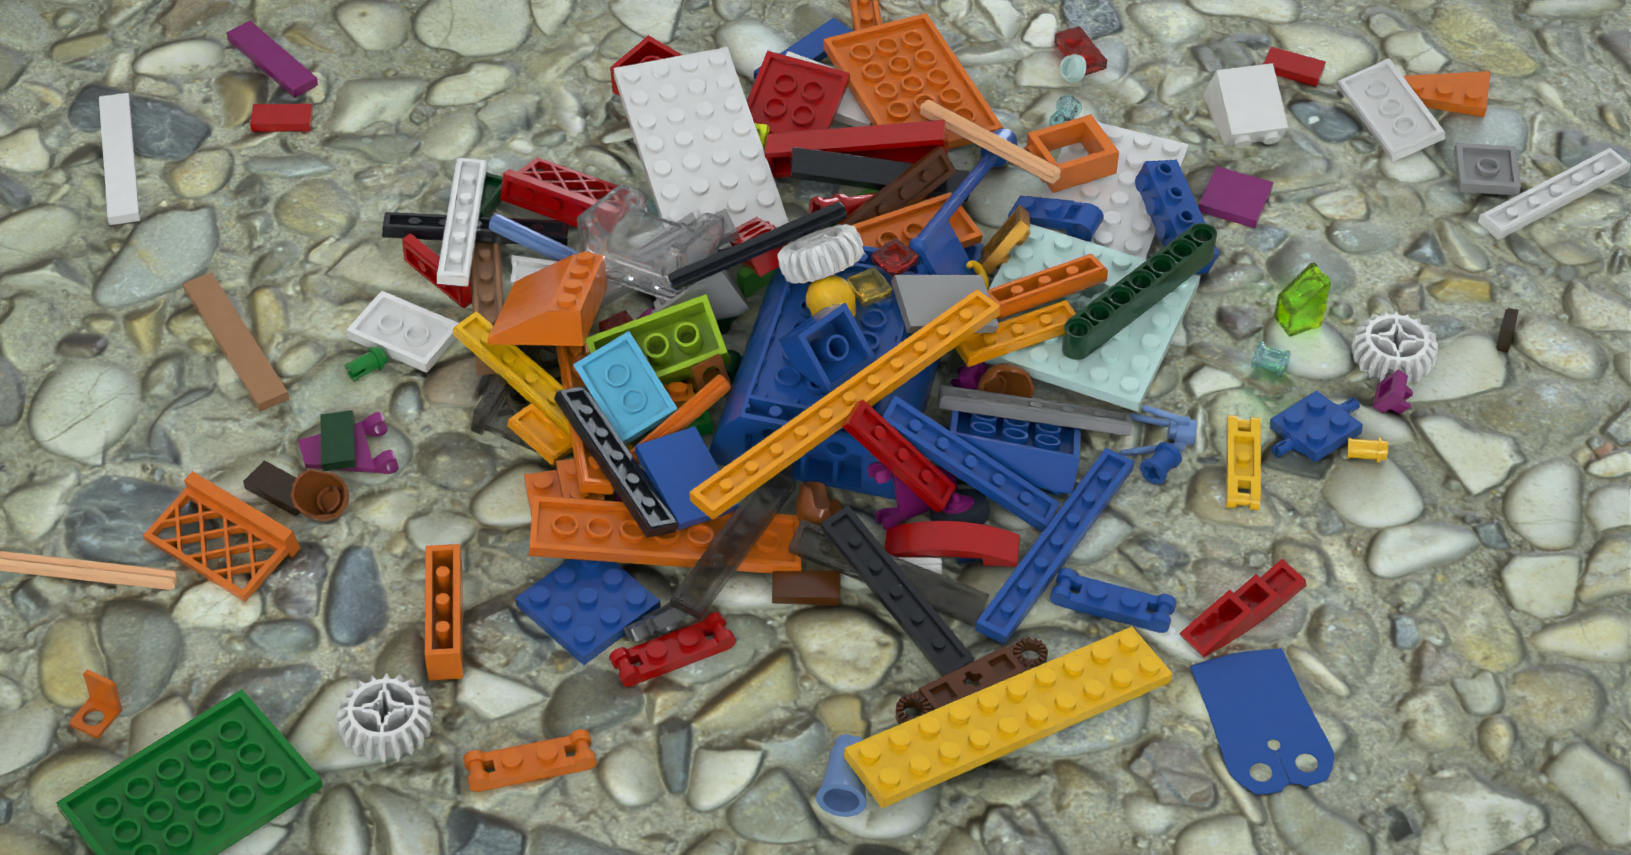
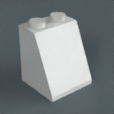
(1246, 105)

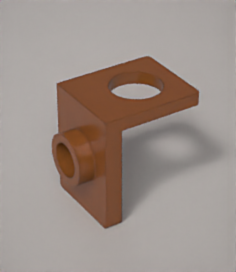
(702, 378)

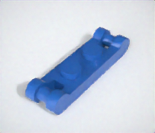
(1113, 601)

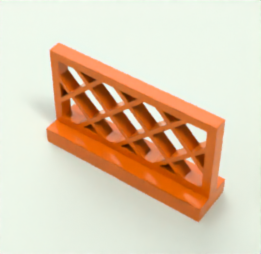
(243, 520)

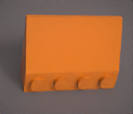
(553, 304)

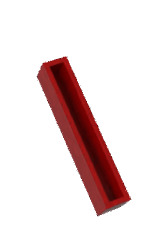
(892, 142)

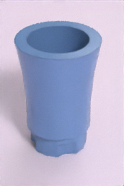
(841, 788)

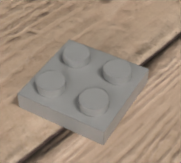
(1487, 169)

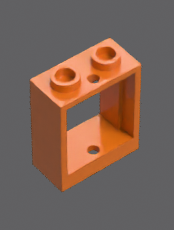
(1098, 164)

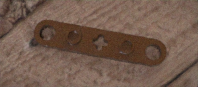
(987, 670)

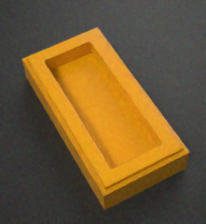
(541, 433)

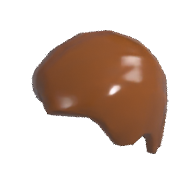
(1008, 380)
(320, 495)
(814, 504)

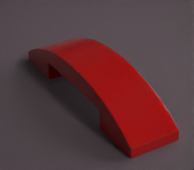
(954, 539)

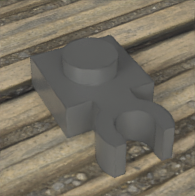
(662, 619)

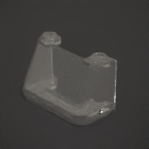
(641, 246)

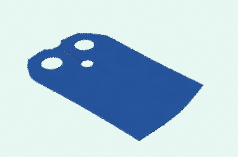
(1258, 700)

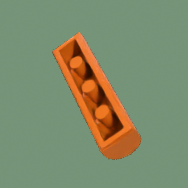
(1048, 285)

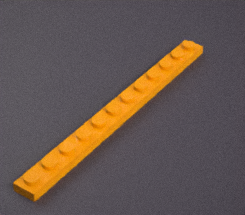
(830, 412)

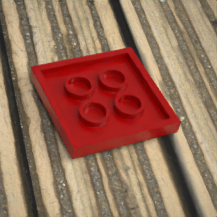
(796, 94)

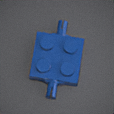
(1315, 426)

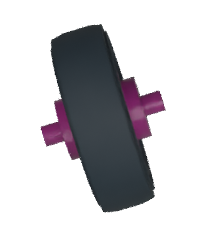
(964, 506)

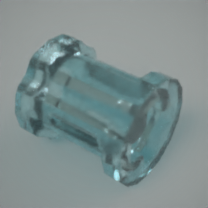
(1066, 114)
(1271, 359)

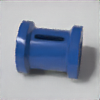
(1157, 467)

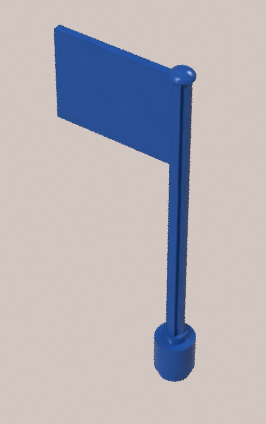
(937, 241)

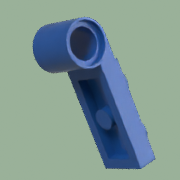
(1077, 218)

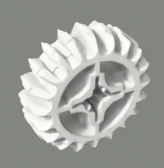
(820, 254)
(1394, 343)
(365, 709)

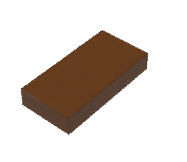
(806, 587)

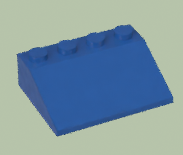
(1033, 450)

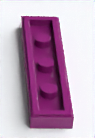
(272, 59)

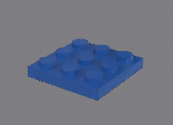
(586, 605)

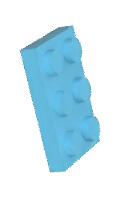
(626, 388)

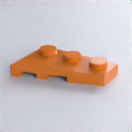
(1453, 91)

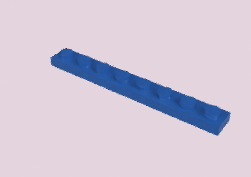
(1054, 546)

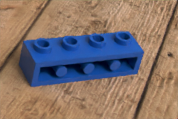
(1169, 201)

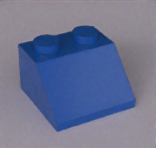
(828, 347)

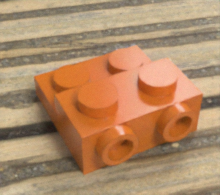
(557, 483)

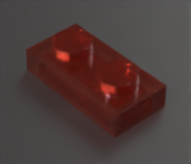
(1077, 42)

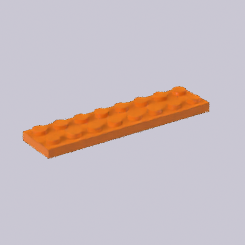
(610, 534)

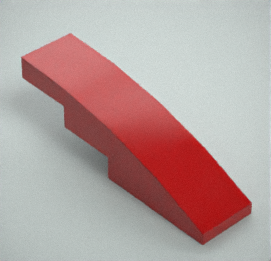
(1244, 609)

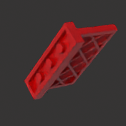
(553, 198)

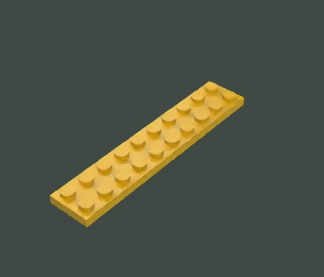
(1006, 716)

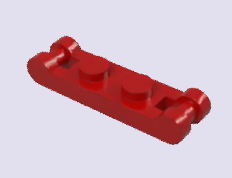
(672, 650)

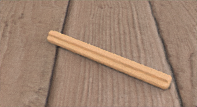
(991, 142)
(88, 570)

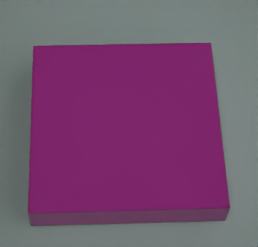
(1235, 197)

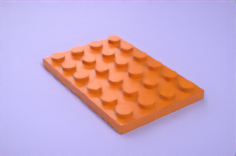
(901, 67)

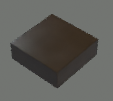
(1507, 329)

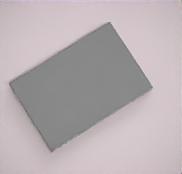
(928, 296)

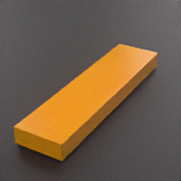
(1016, 333)

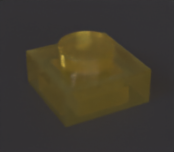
(869, 286)

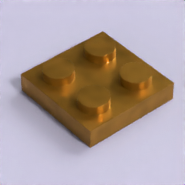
(1012, 232)

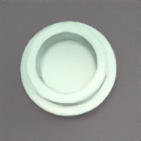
(1073, 68)

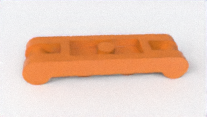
(529, 761)

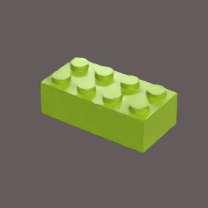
(673, 339)

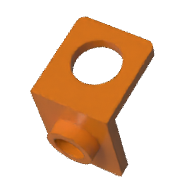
(103, 699)

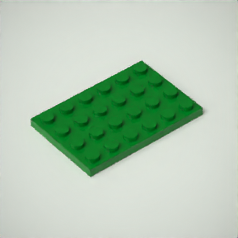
(194, 787)

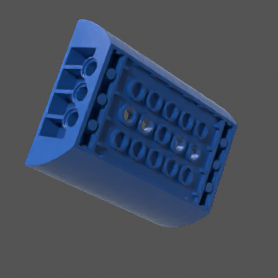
(772, 392)

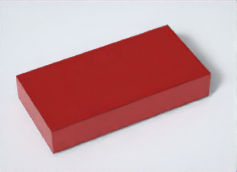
(1295, 66)
(281, 117)

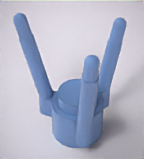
(1180, 429)

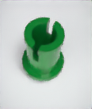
(365, 364)

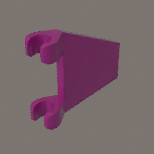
(371, 426)
(907, 501)

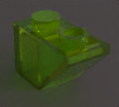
(1303, 301)

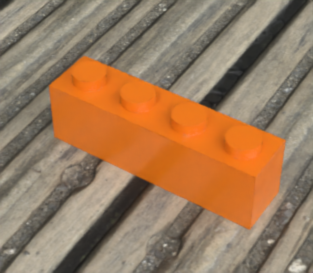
(443, 612)

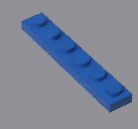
(971, 465)

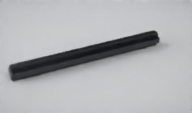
(757, 245)

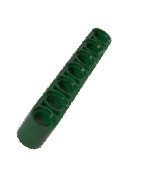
(1138, 291)

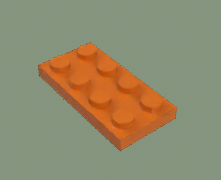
(910, 221)

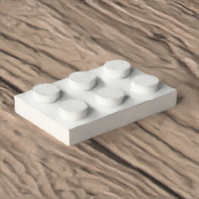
(403, 331)

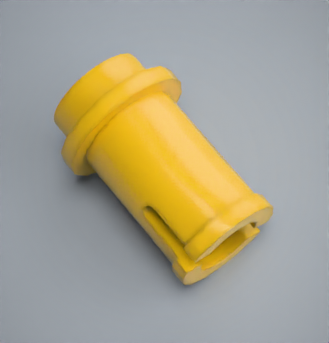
(1367, 449)

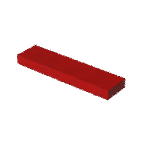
(899, 456)

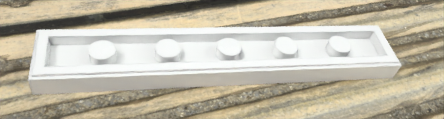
(119, 159)
(1553, 193)
(462, 222)

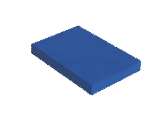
(675, 468)

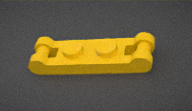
(1243, 462)

